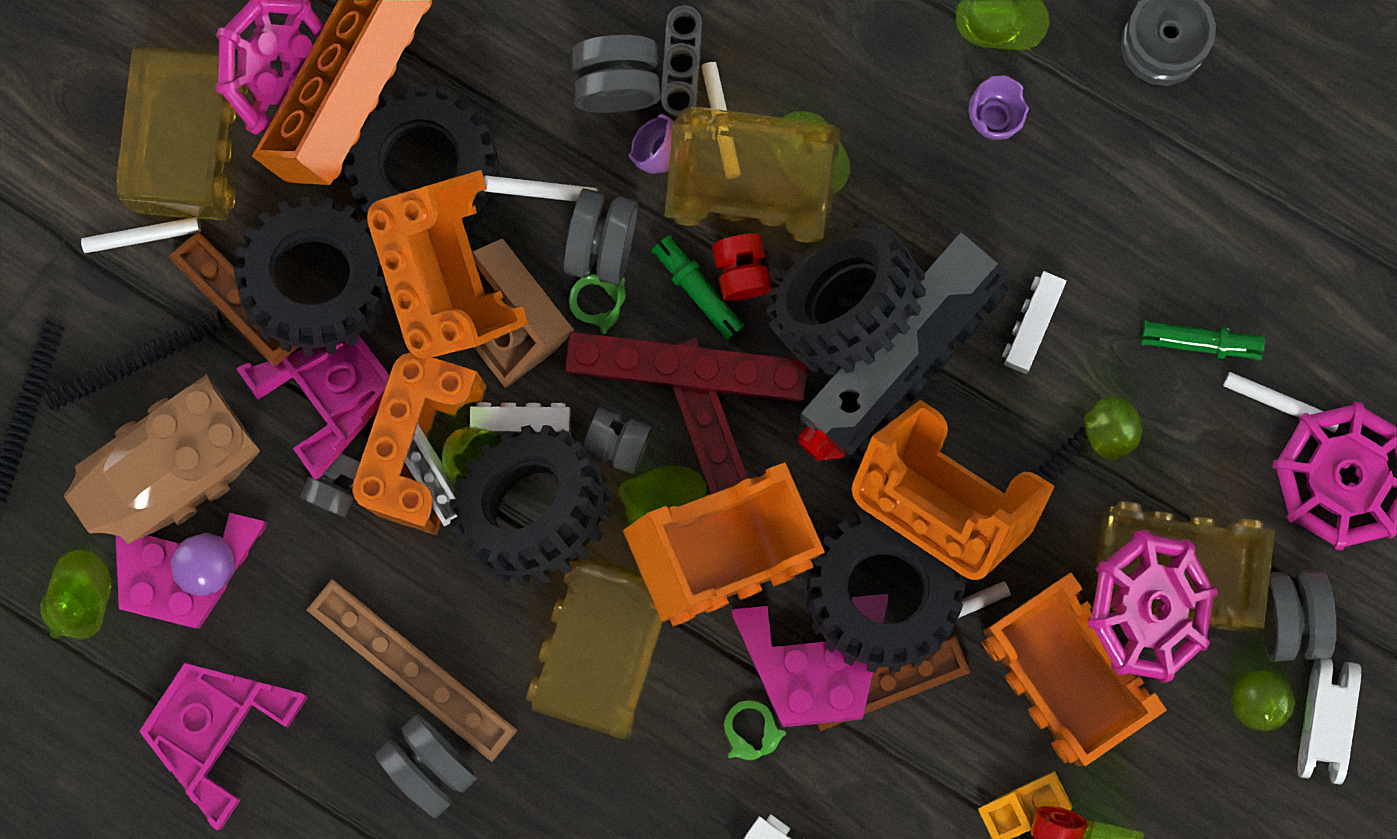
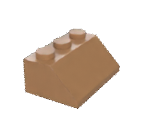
(526, 347)

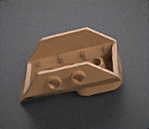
(162, 465)

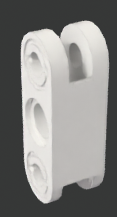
(1329, 719)

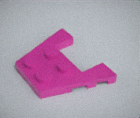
(341, 387)
(148, 582)
(807, 679)
(199, 720)

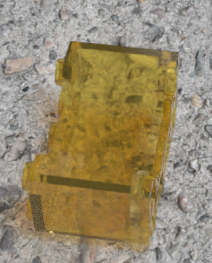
(175, 136)
(752, 170)
(1232, 557)
(598, 649)

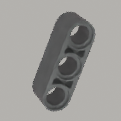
(681, 47)

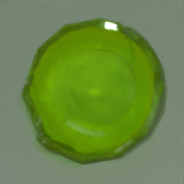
(1113, 427)
(462, 446)
(1263, 700)

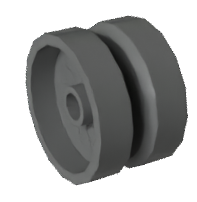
(1166, 59)
(615, 74)
(595, 235)
(1299, 617)
(420, 772)

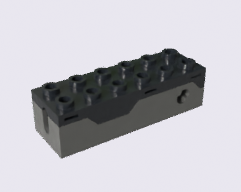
(957, 292)

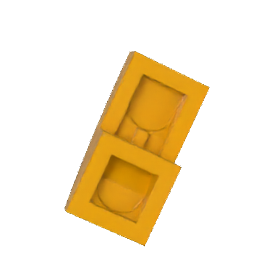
(1015, 811)

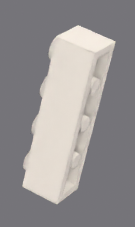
(1034, 323)
(512, 418)
(428, 470)

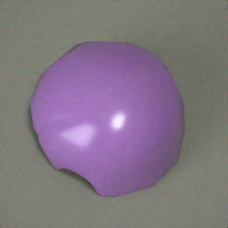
(998, 107)
(653, 145)
(202, 564)

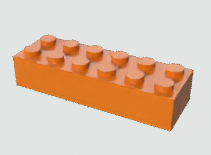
(337, 88)

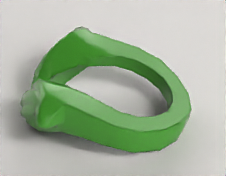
(602, 320)
(739, 746)

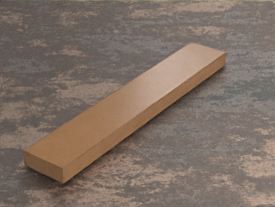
(412, 670)

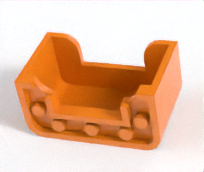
(434, 270)
(411, 397)
(939, 501)
(723, 545)
(1069, 674)

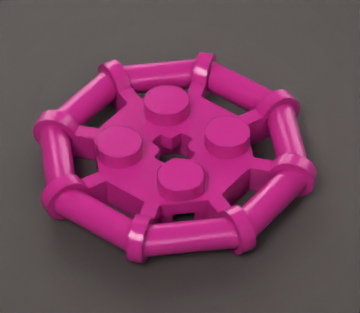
(258, 52)
(1325, 481)
(1134, 606)

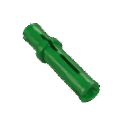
(697, 287)
(1216, 342)

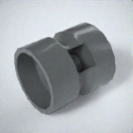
(617, 440)
(333, 488)

